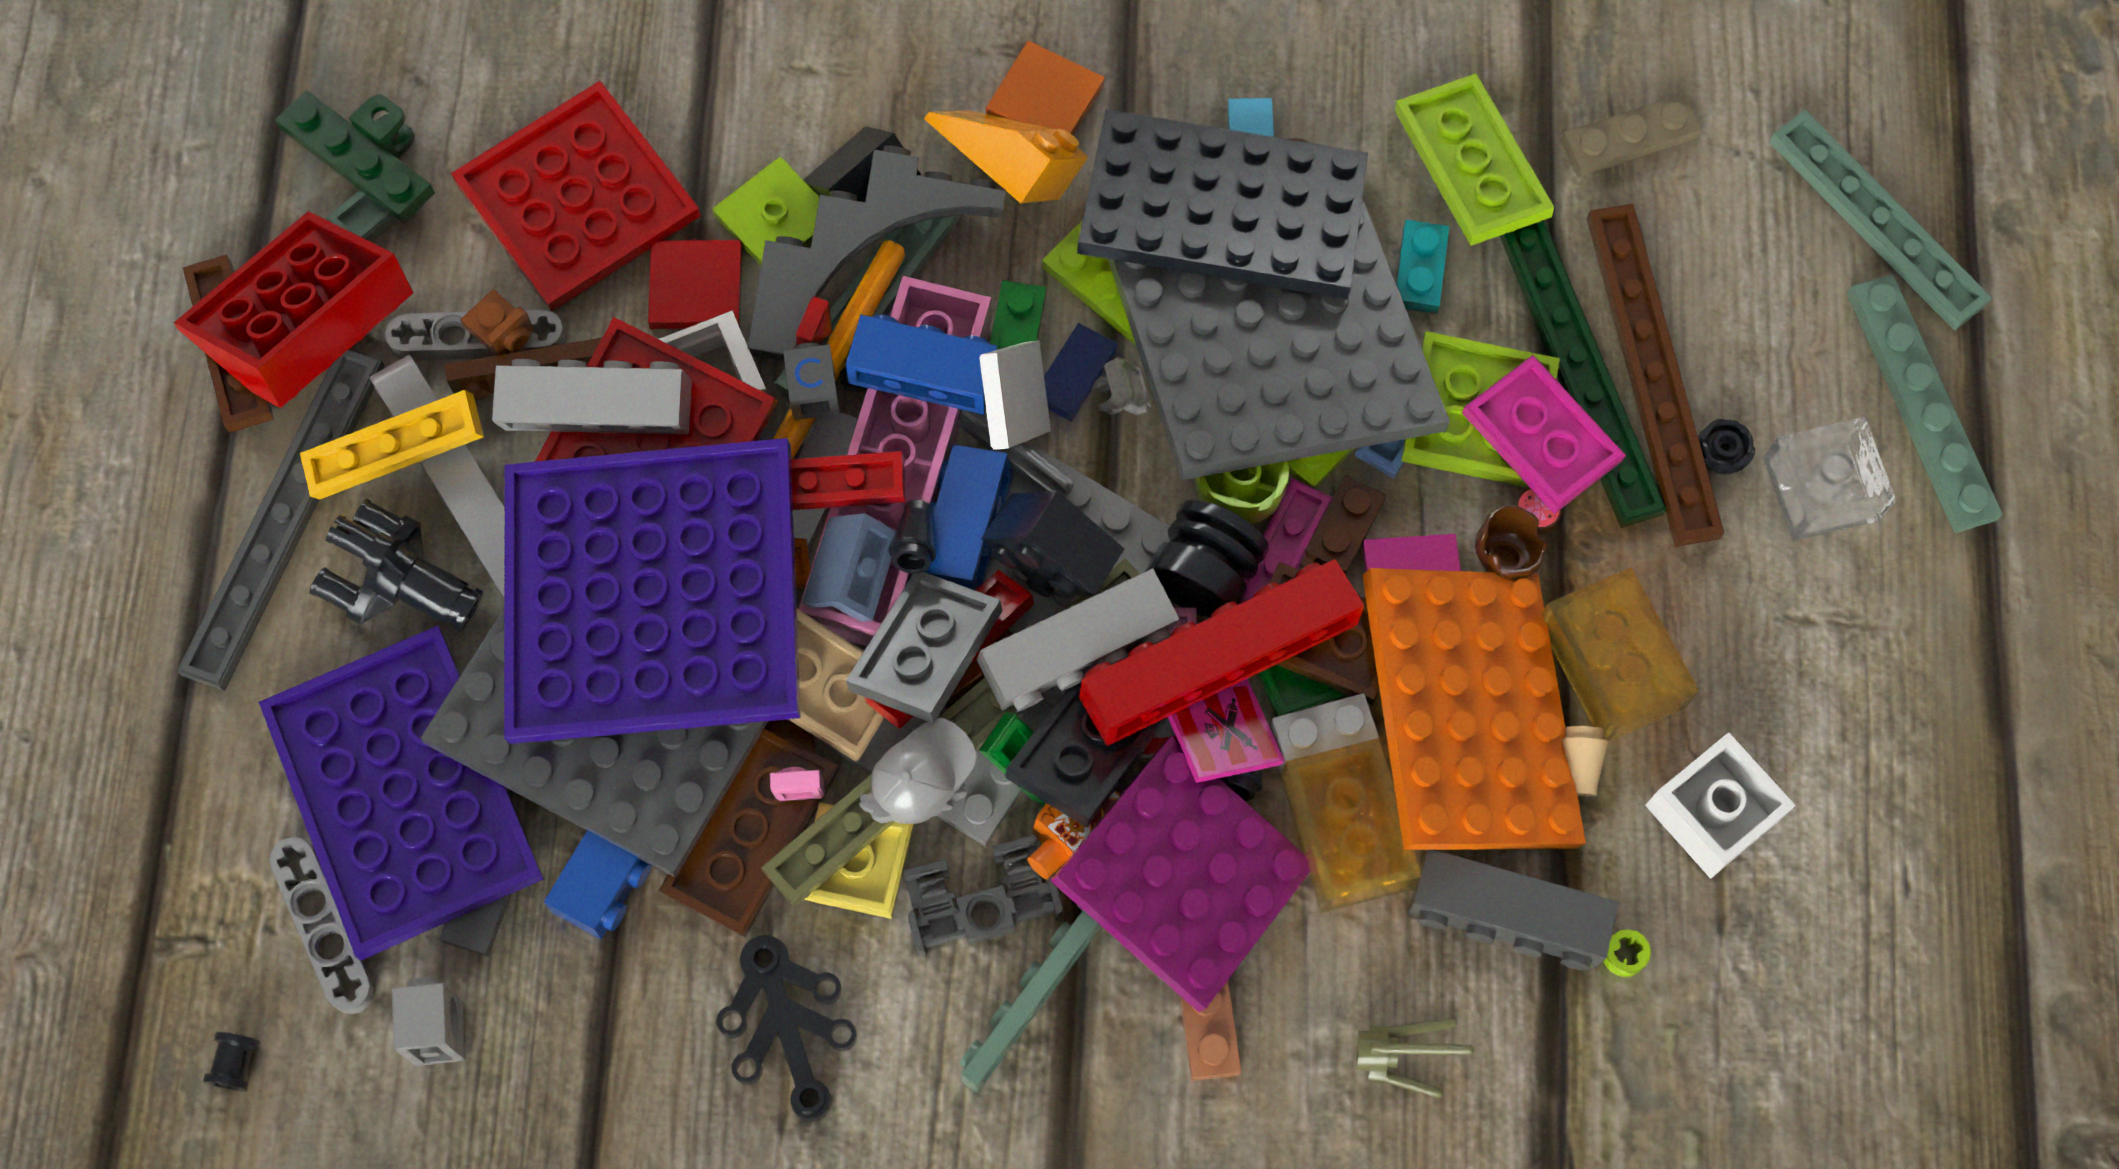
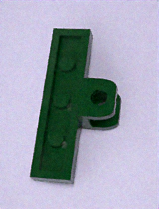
(361, 149)

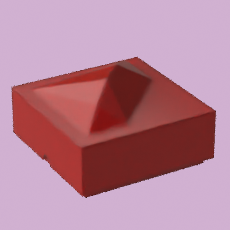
(815, 322)

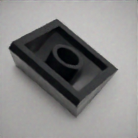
(851, 164)

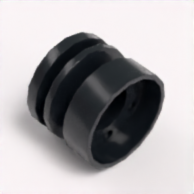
(1208, 557)

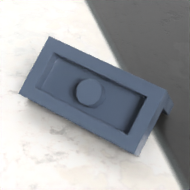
(850, 566)

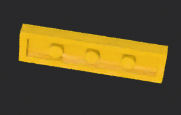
(391, 444)

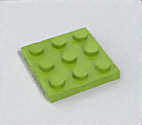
(1461, 374)

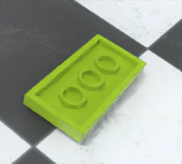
(1474, 159)

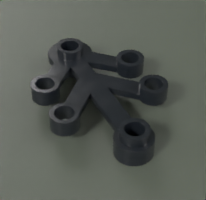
(783, 1018)

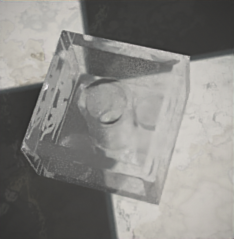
(1829, 478)

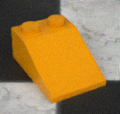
(1021, 157)

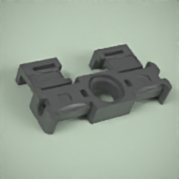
(938, 917)

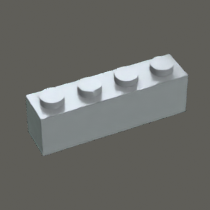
(592, 397)
(1077, 640)

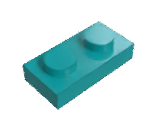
(1422, 265)

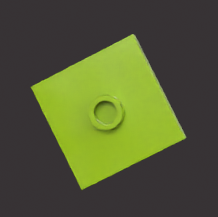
(769, 206)

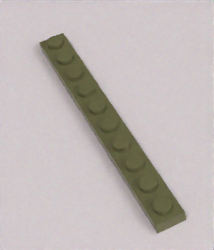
(849, 829)

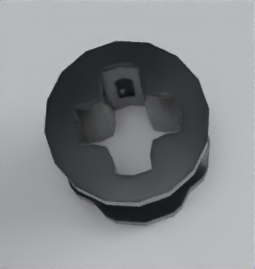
(231, 1061)

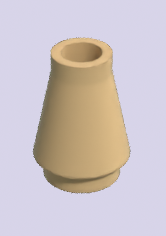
(1585, 755)

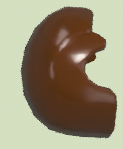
(1510, 543)

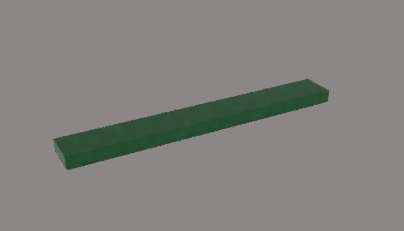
(1582, 367)

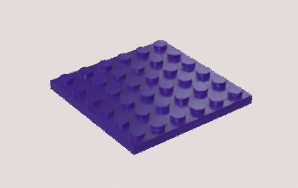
(650, 592)

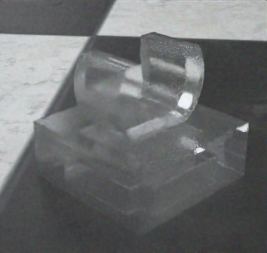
(1126, 388)

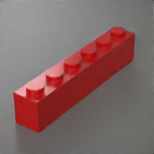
(1220, 650)

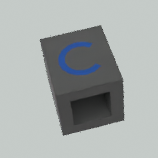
(811, 381)

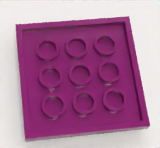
(1183, 875)

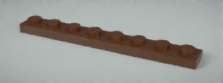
(1655, 376)

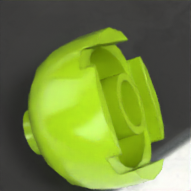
(1246, 492)

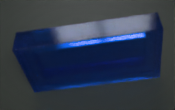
(1076, 369)

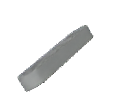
(469, 347)
(315, 928)

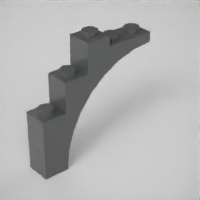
(844, 228)

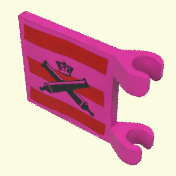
(1226, 734)

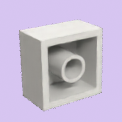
(1719, 805)

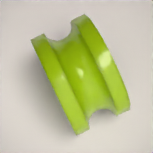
(1639, 961)

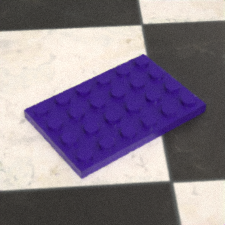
(391, 819)

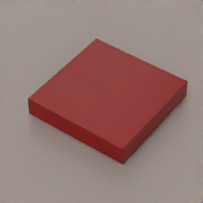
(693, 282)

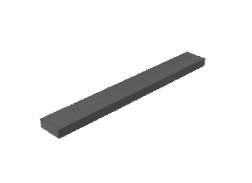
(276, 526)

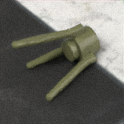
(1380, 1050)

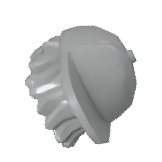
(921, 774)

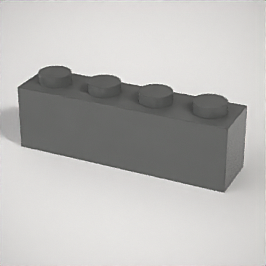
(1513, 909)

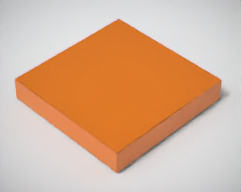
(1046, 90)

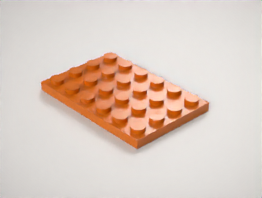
(1471, 711)

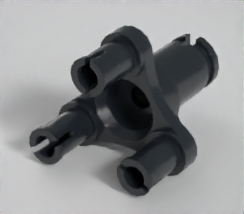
(394, 572)

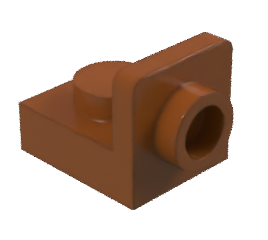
(498, 324)

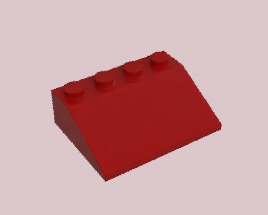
(296, 307)

